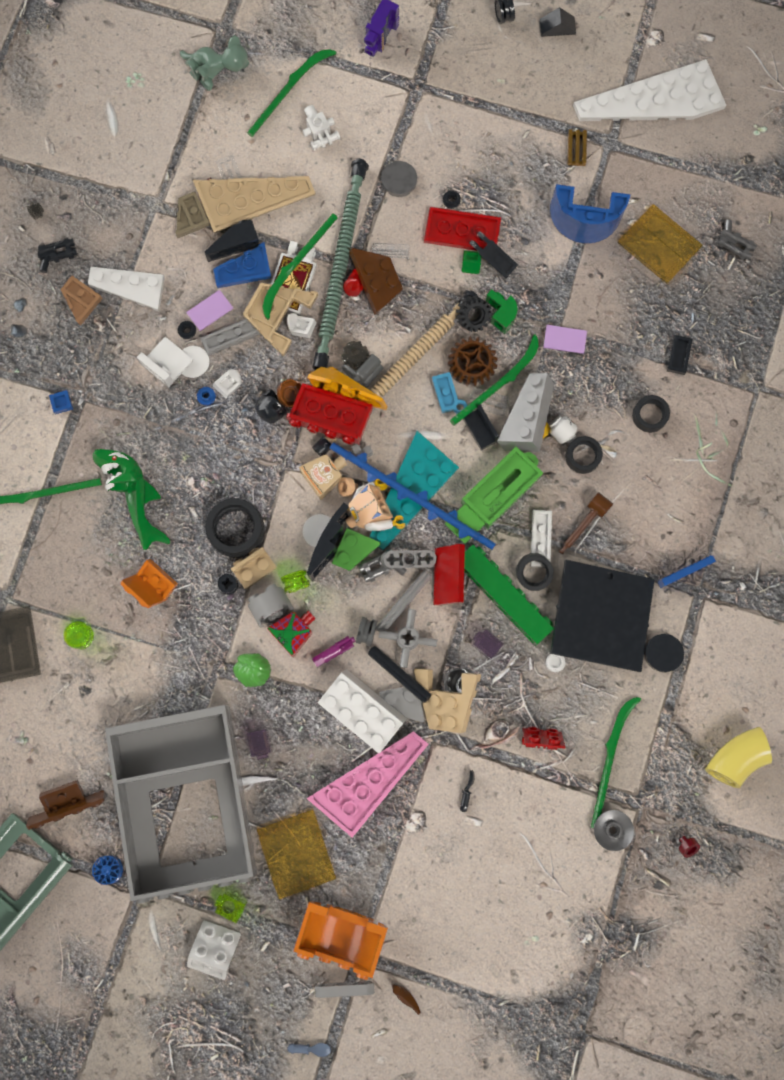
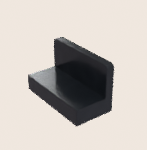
(481, 428)

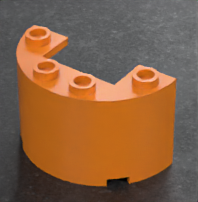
(341, 938)

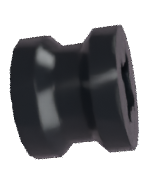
(231, 585)

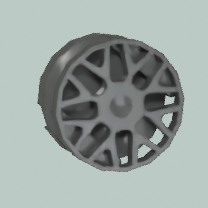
(366, 626)

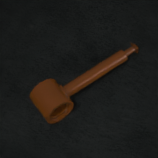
(599, 506)

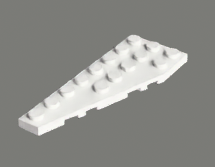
(672, 95)

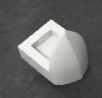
(300, 325)
(228, 382)

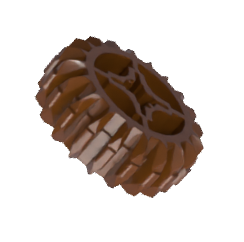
(466, 357)

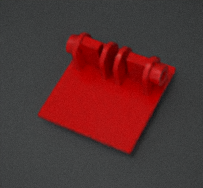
(547, 738)

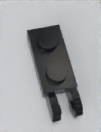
(495, 256)

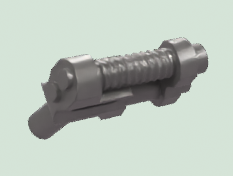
(728, 240)
(370, 576)

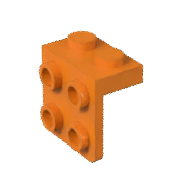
(149, 585)

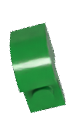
(505, 313)

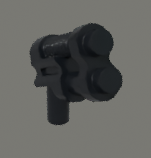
(48, 252)

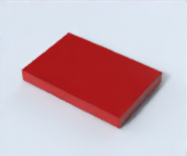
(449, 575)

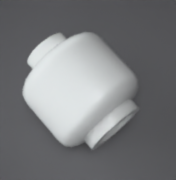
(563, 429)

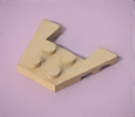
(280, 306)
(448, 709)

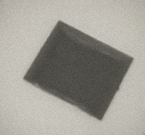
(18, 645)

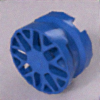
(107, 870)

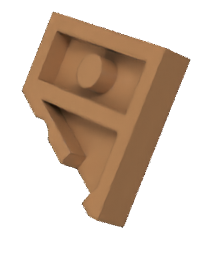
(80, 299)

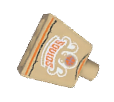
(323, 474)

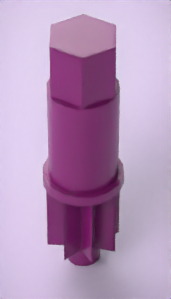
(334, 651)

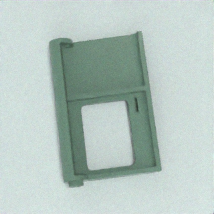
(16, 912)

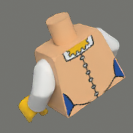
(371, 510)

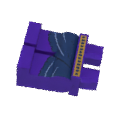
(383, 20)

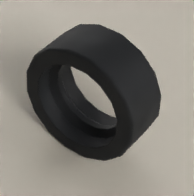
(659, 402)
(594, 444)
(534, 557)

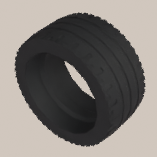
(219, 511)

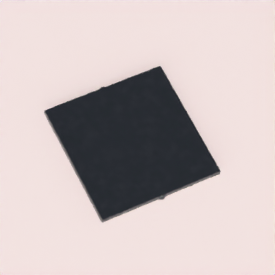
(602, 616)

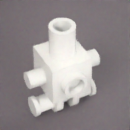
(319, 128)

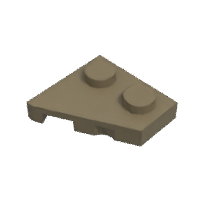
(190, 215)

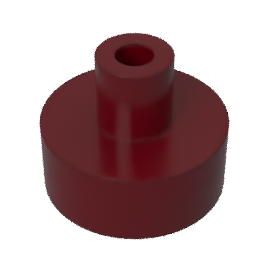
(688, 846)

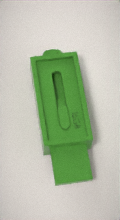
(498, 491)

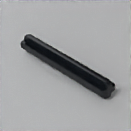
(399, 674)

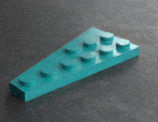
(421, 470)

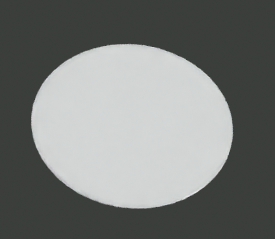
(199, 364)
(314, 527)

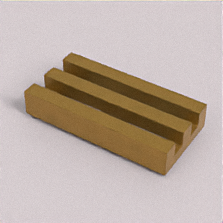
(577, 134)

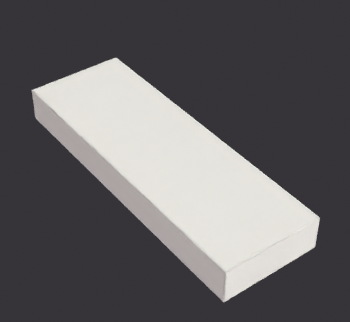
(541, 535)

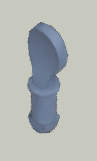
(319, 1049)

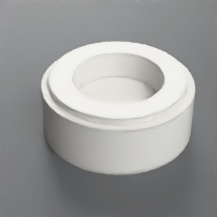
(555, 663)

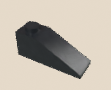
(235, 240)

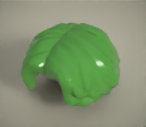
(252, 669)

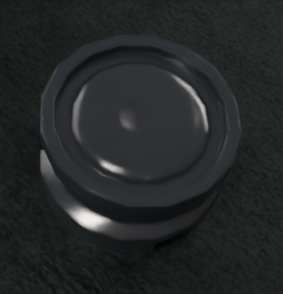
(504, 10)

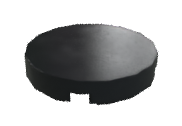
(664, 653)

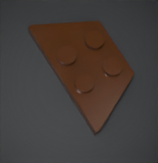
(377, 277)

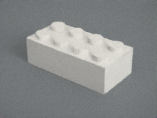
(362, 710)

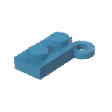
(446, 393)

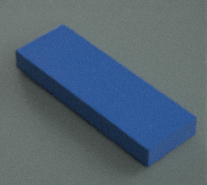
(686, 571)

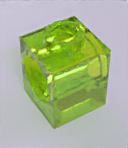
(239, 904)

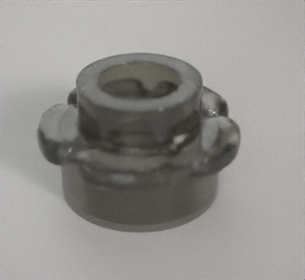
(35, 210)

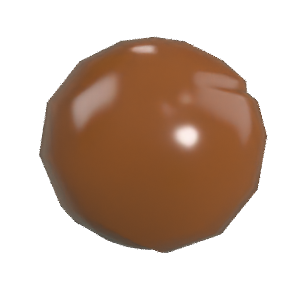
(288, 392)

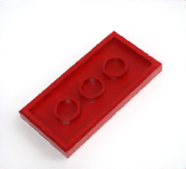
(458, 228)

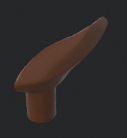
(405, 997)

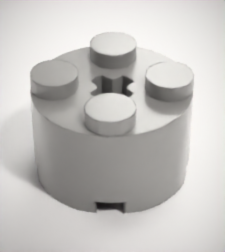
(270, 605)

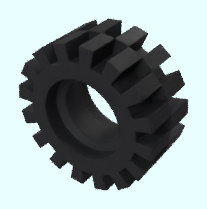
(481, 320)

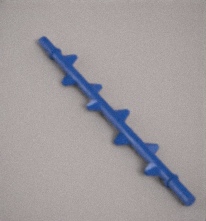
(420, 498)

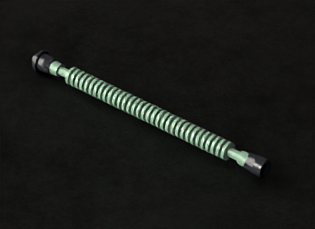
(340, 263)

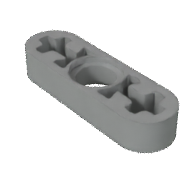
(421, 564)
(344, 989)

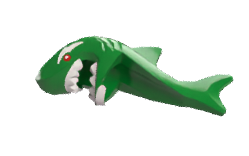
(129, 479)

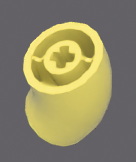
(740, 758)

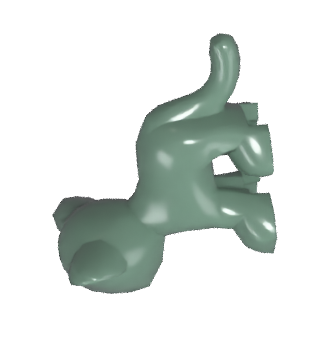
(209, 63)

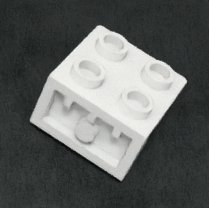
(165, 361)
(213, 950)

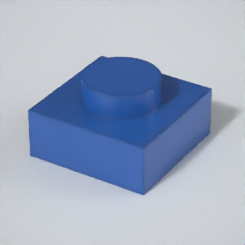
(61, 402)

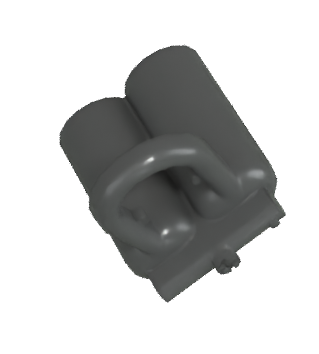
(367, 372)

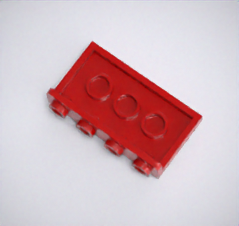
(330, 414)

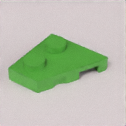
(353, 549)

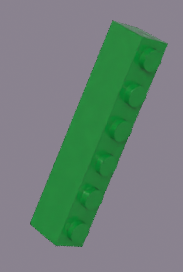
(506, 596)

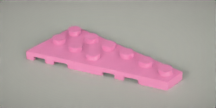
(359, 792)

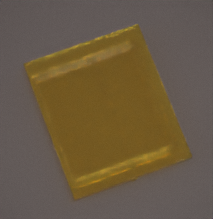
(660, 243)
(296, 854)

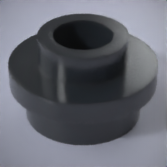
(451, 195)
(187, 325)

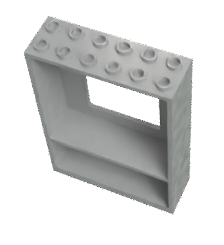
(171, 754)

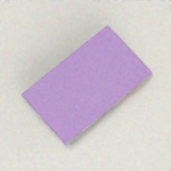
(209, 310)
(565, 339)

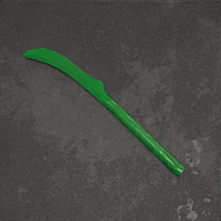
(293, 79)
(287, 270)
(509, 377)
(23, 497)
(611, 746)

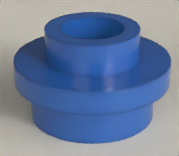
(206, 401)

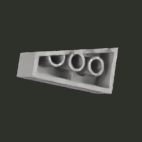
(529, 415)

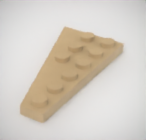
(247, 198)

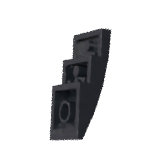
(326, 548)

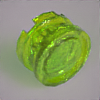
(295, 581)
(78, 635)

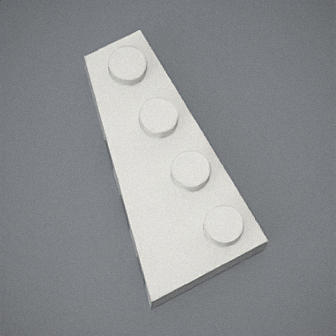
(129, 285)

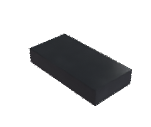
(679, 354)

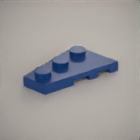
(245, 269)

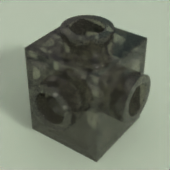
(352, 360)

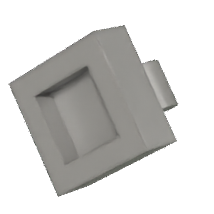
(356, 450)

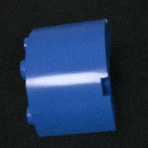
(582, 222)

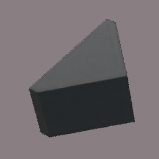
(557, 23)

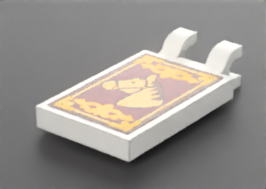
(300, 277)

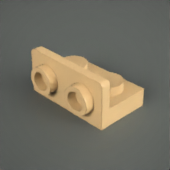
(253, 567)

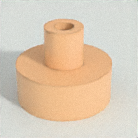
(347, 486)

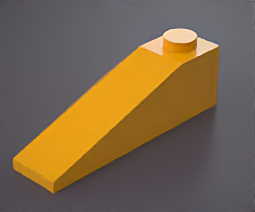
(337, 382)

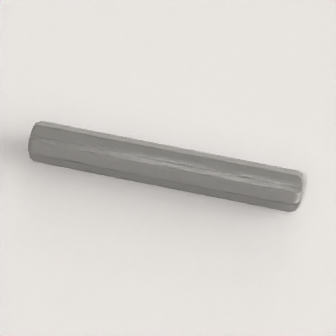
(404, 601)

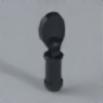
(466, 793)

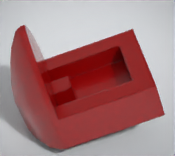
(353, 285)

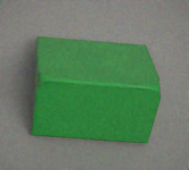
(471, 262)

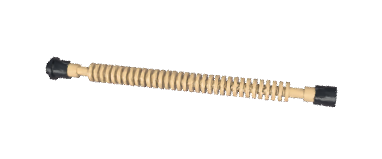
(404, 364)

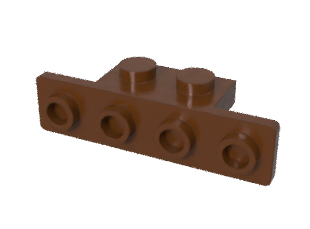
(62, 802)

